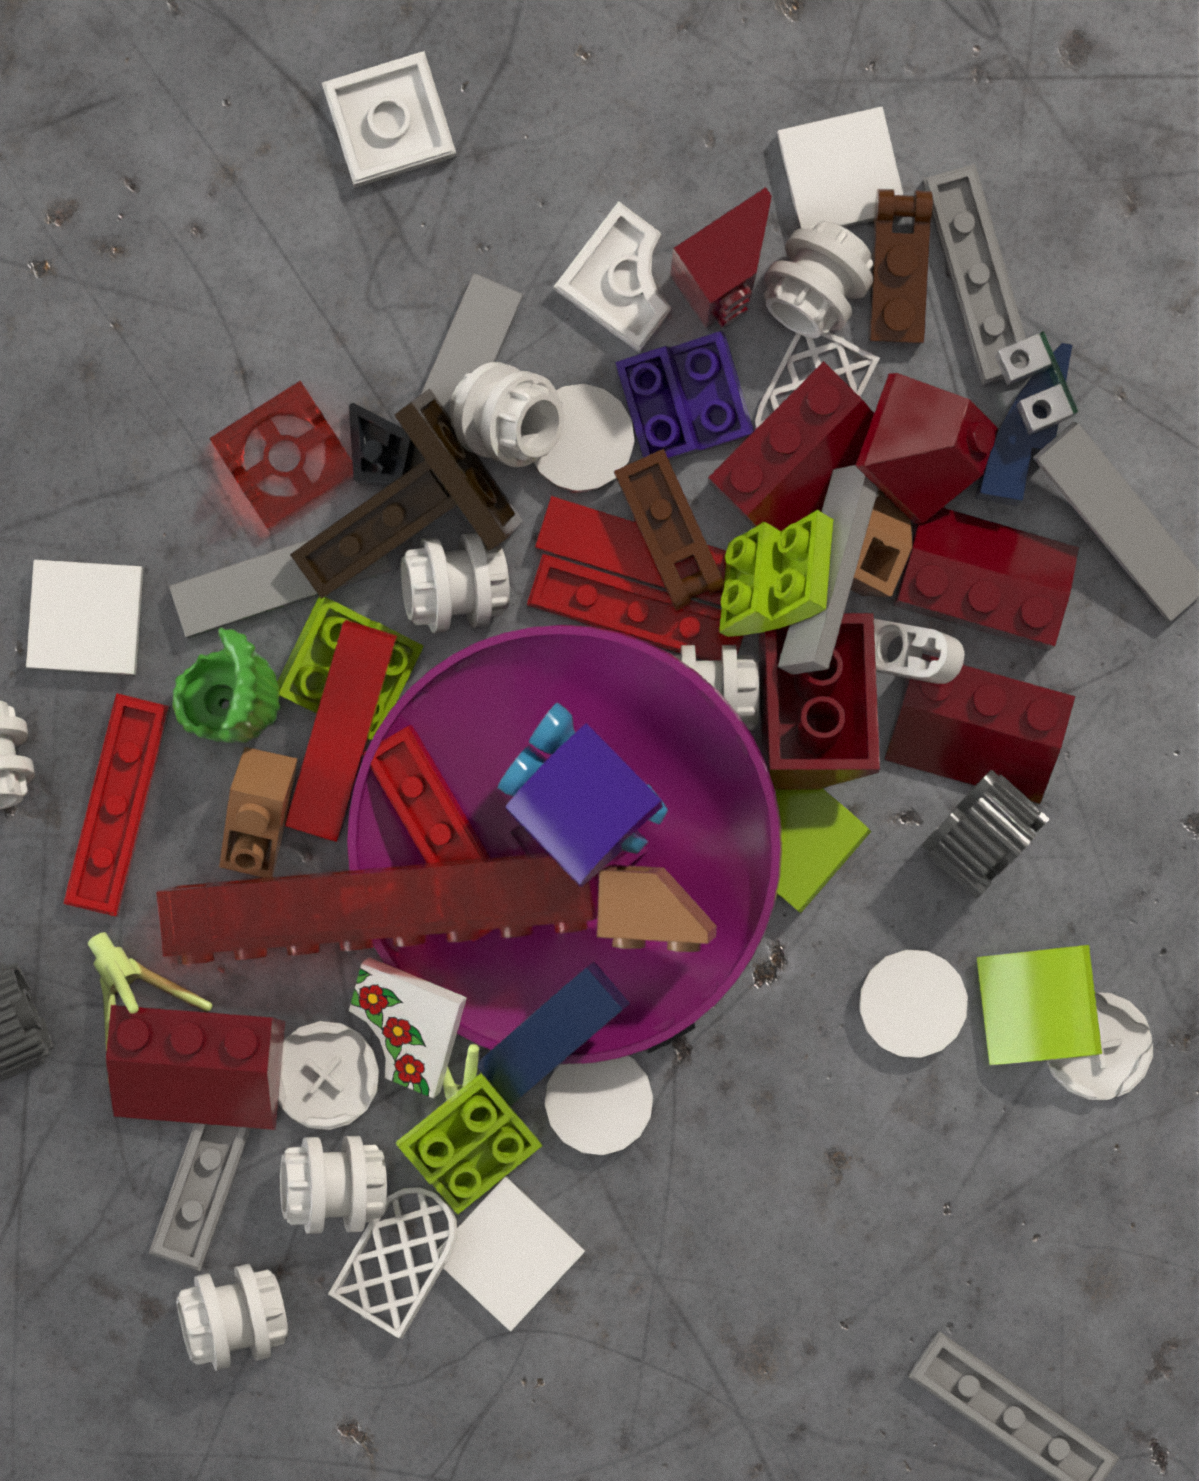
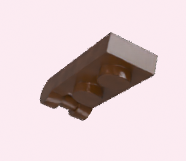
(900, 268)
(668, 527)

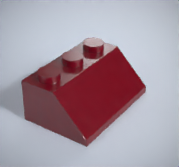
(721, 262)
(790, 457)
(988, 578)
(821, 722)
(981, 726)
(195, 1066)

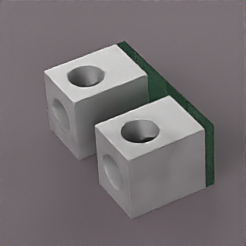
(1038, 357)

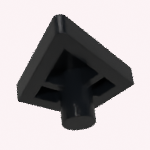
(378, 448)

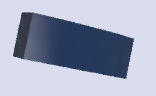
(1010, 457)
(552, 1033)

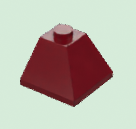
(924, 446)

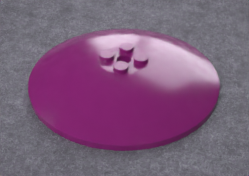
(676, 736)

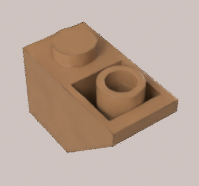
(883, 550)
(257, 812)
(649, 905)

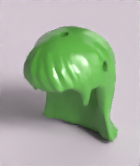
(233, 676)

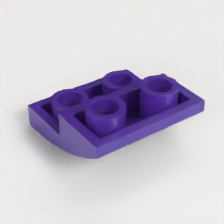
(685, 397)
(583, 805)

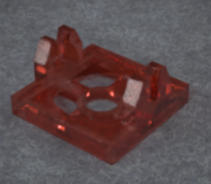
(277, 508)

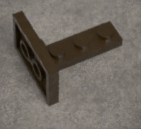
(411, 503)

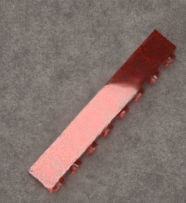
(373, 904)

